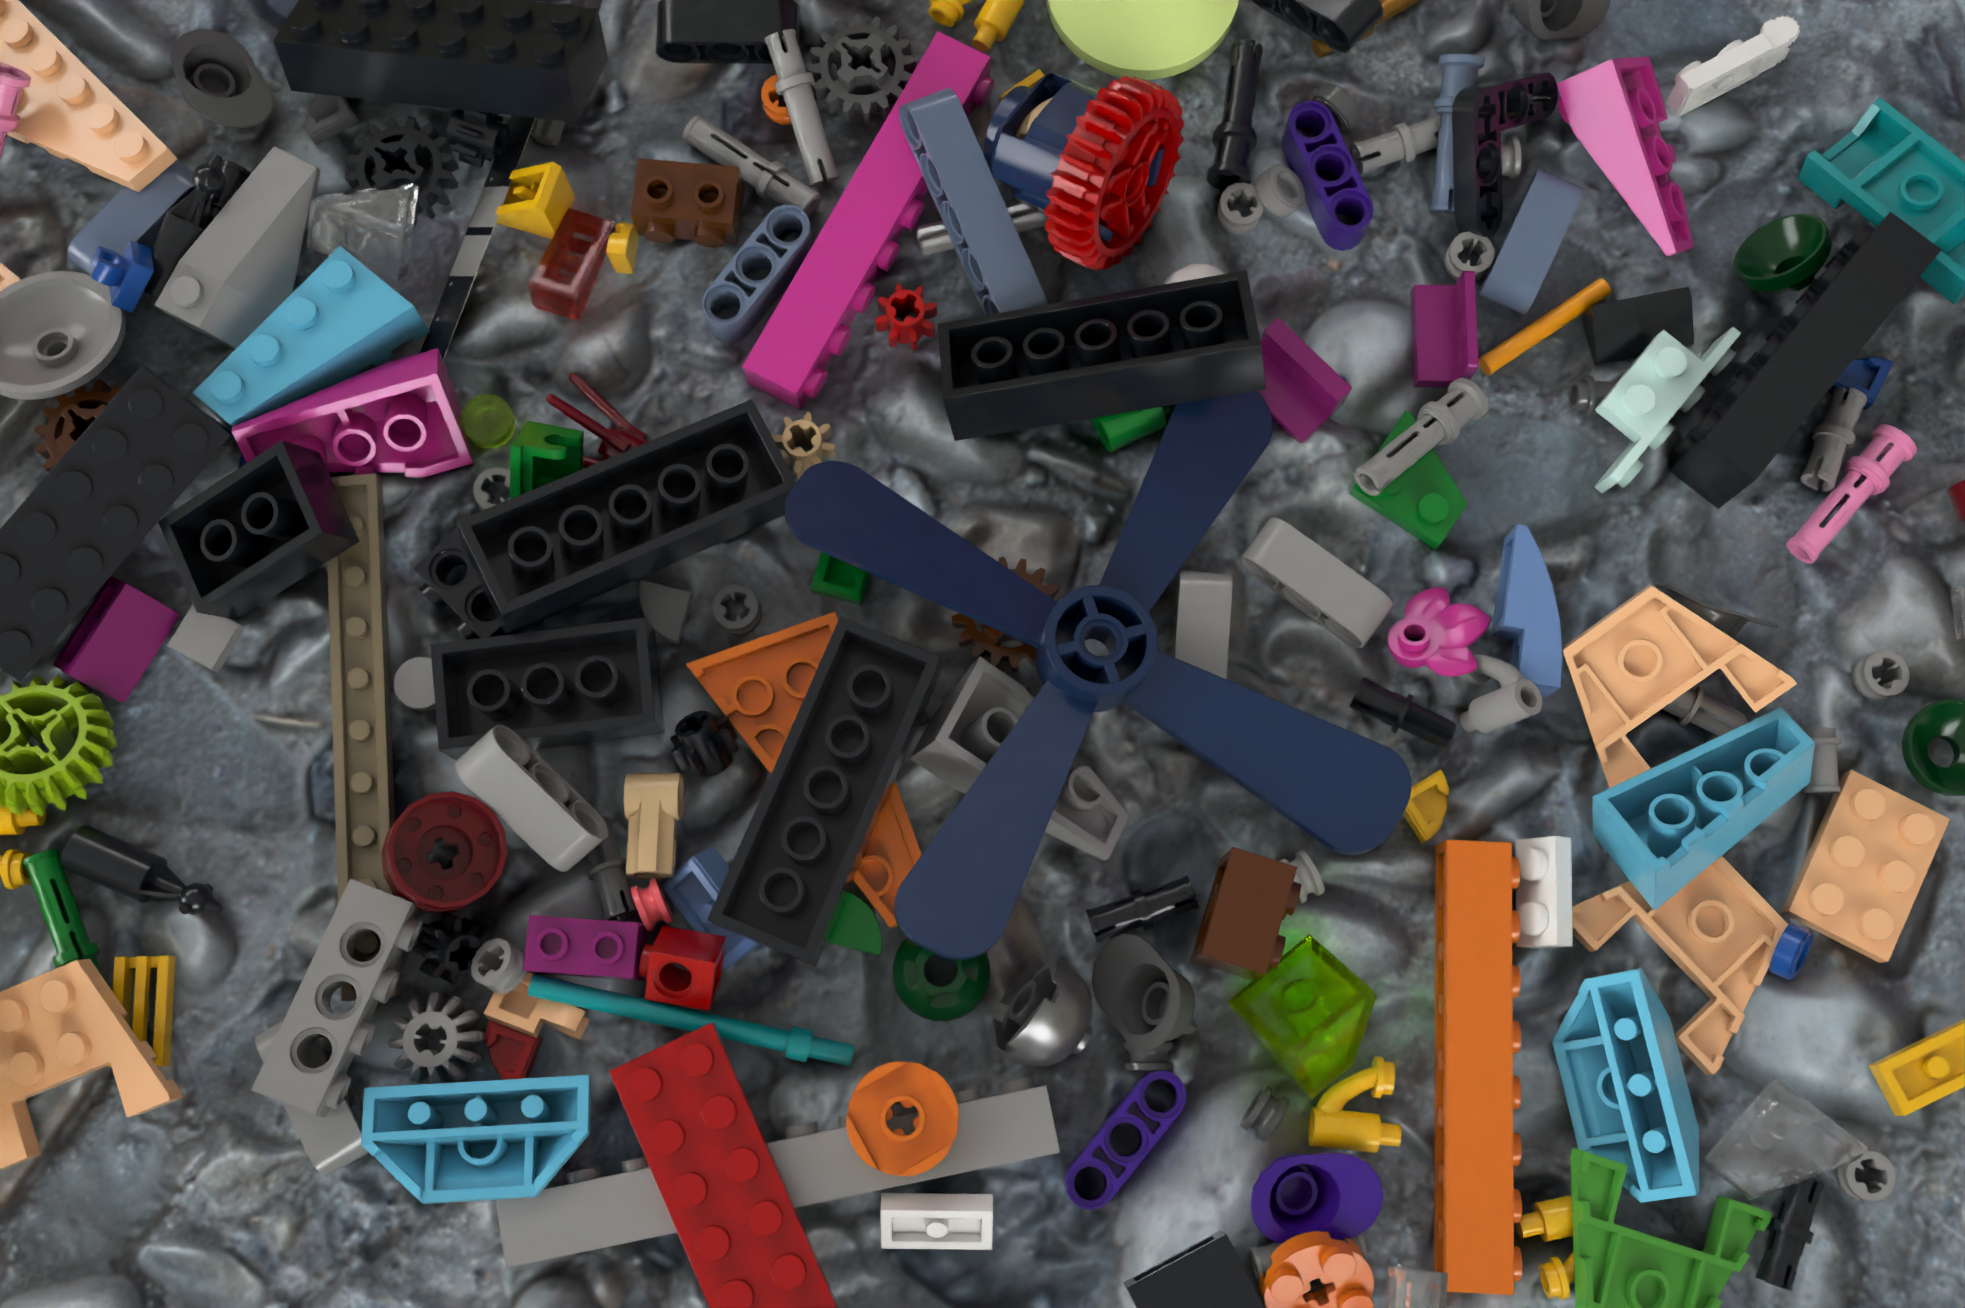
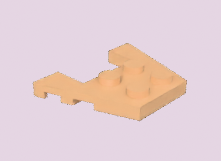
(1645, 660)
(1713, 931)
(61, 1031)

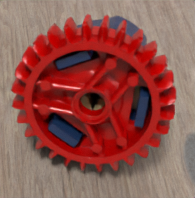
(1088, 160)

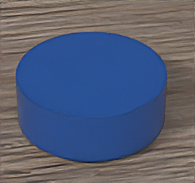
(1791, 951)

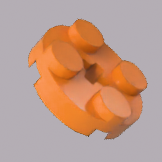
(871, 1109)
(1313, 1257)

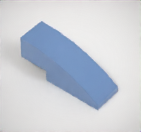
(1528, 612)

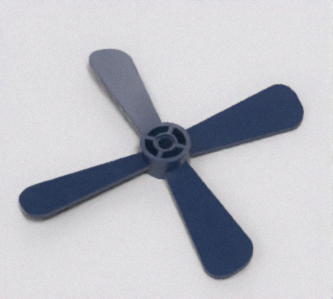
(1305, 768)

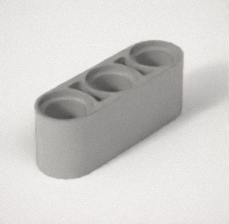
(1316, 582)
(1202, 620)
(531, 798)
(329, 1140)

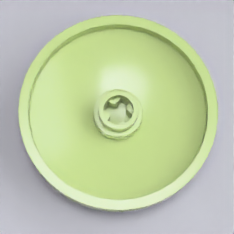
(1142, 35)

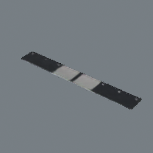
(477, 238)

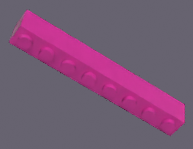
(859, 237)

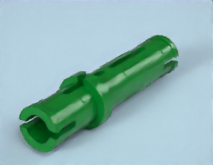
(60, 909)

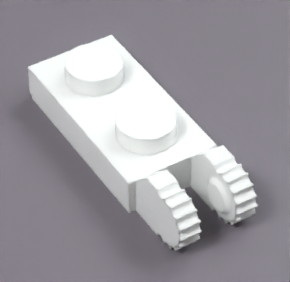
(1732, 66)

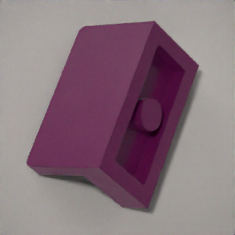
(1444, 332)
(1298, 383)
(116, 639)

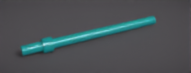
(796, 1043)

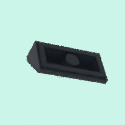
(1628, 325)

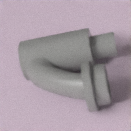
(1507, 705)

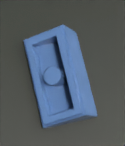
(694, 894)

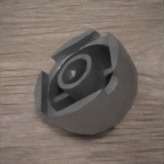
(1046, 1014)

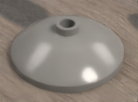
(56, 334)

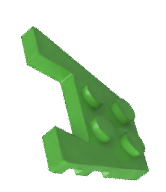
(1640, 1270)

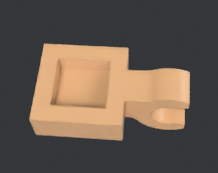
(530, 1013)

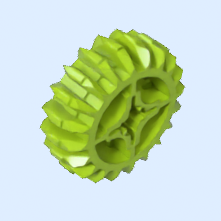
(56, 717)

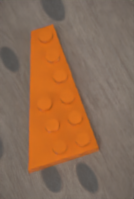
(761, 694)

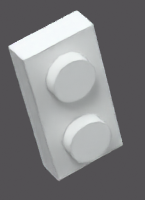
(1544, 892)
(936, 1221)

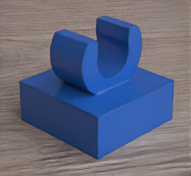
(124, 274)

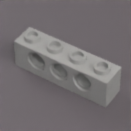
(285, 1070)

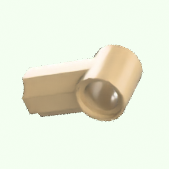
(652, 806)

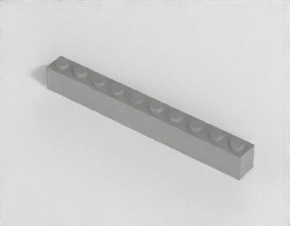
(814, 1165)

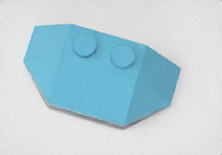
(1629, 1085)
(477, 1135)

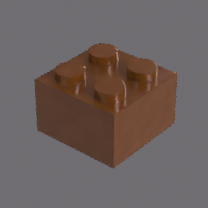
(1245, 914)

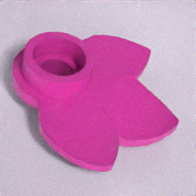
(1443, 632)

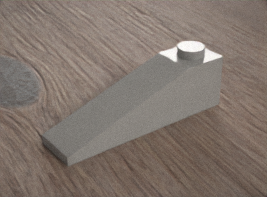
(247, 253)
(972, 728)

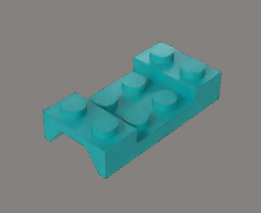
(1904, 171)

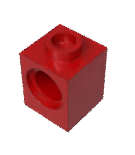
(696, 951)

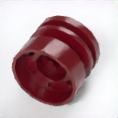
(456, 824)

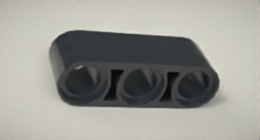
(1332, 22)
(722, 29)

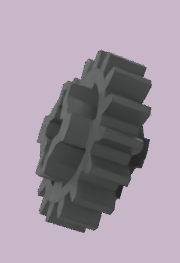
(862, 68)

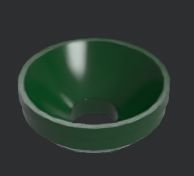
(1785, 243)
(1938, 720)
(937, 1002)

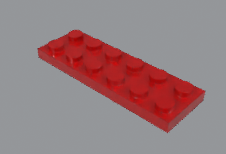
(719, 1177)

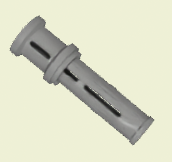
(1435, 424)

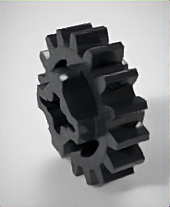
(405, 151)

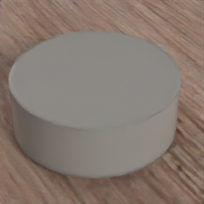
(1280, 190)
(415, 684)

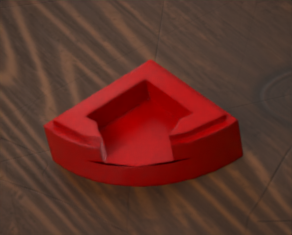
(511, 1050)

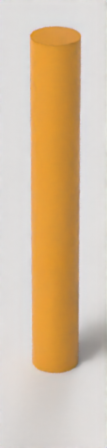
(1544, 326)

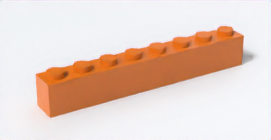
(1475, 1067)

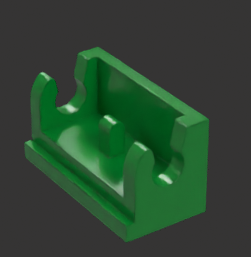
(543, 455)

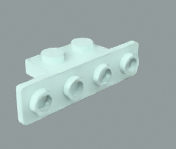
(1651, 393)

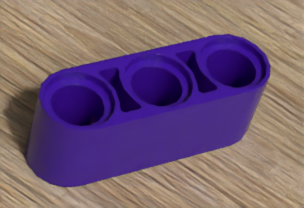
(1329, 154)
(1150, 1128)

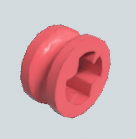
(652, 904)

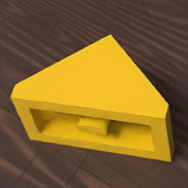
(536, 199)

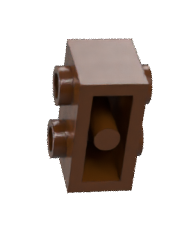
(687, 202)

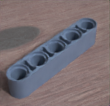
(970, 203)

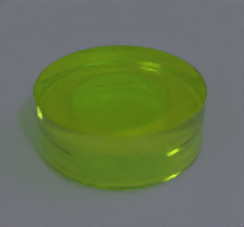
(488, 421)

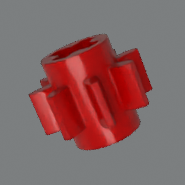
(901, 304)

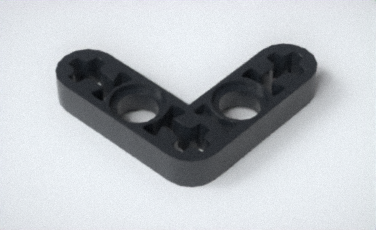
(1477, 128)

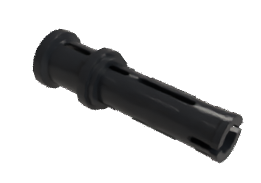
(1235, 134)

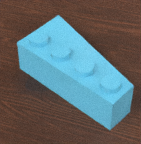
(313, 340)
(1701, 803)

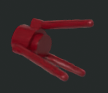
(613, 440)

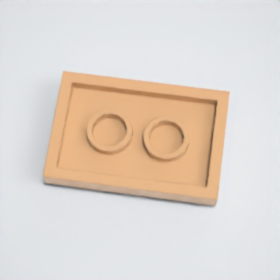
(1865, 866)

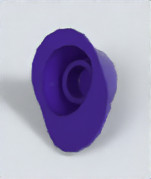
(1316, 1194)

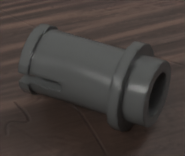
(1587, 394)

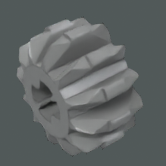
(433, 1062)

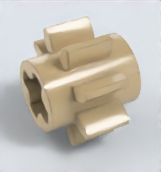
(810, 434)

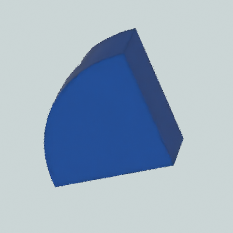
(1866, 376)

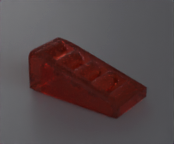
(562, 292)

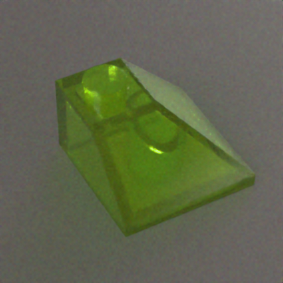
(1307, 1014)

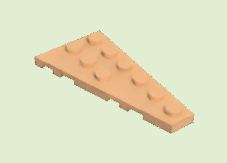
(72, 109)

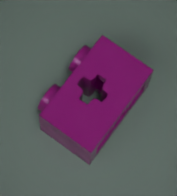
(584, 947)

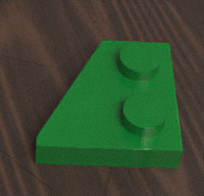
(1421, 498)

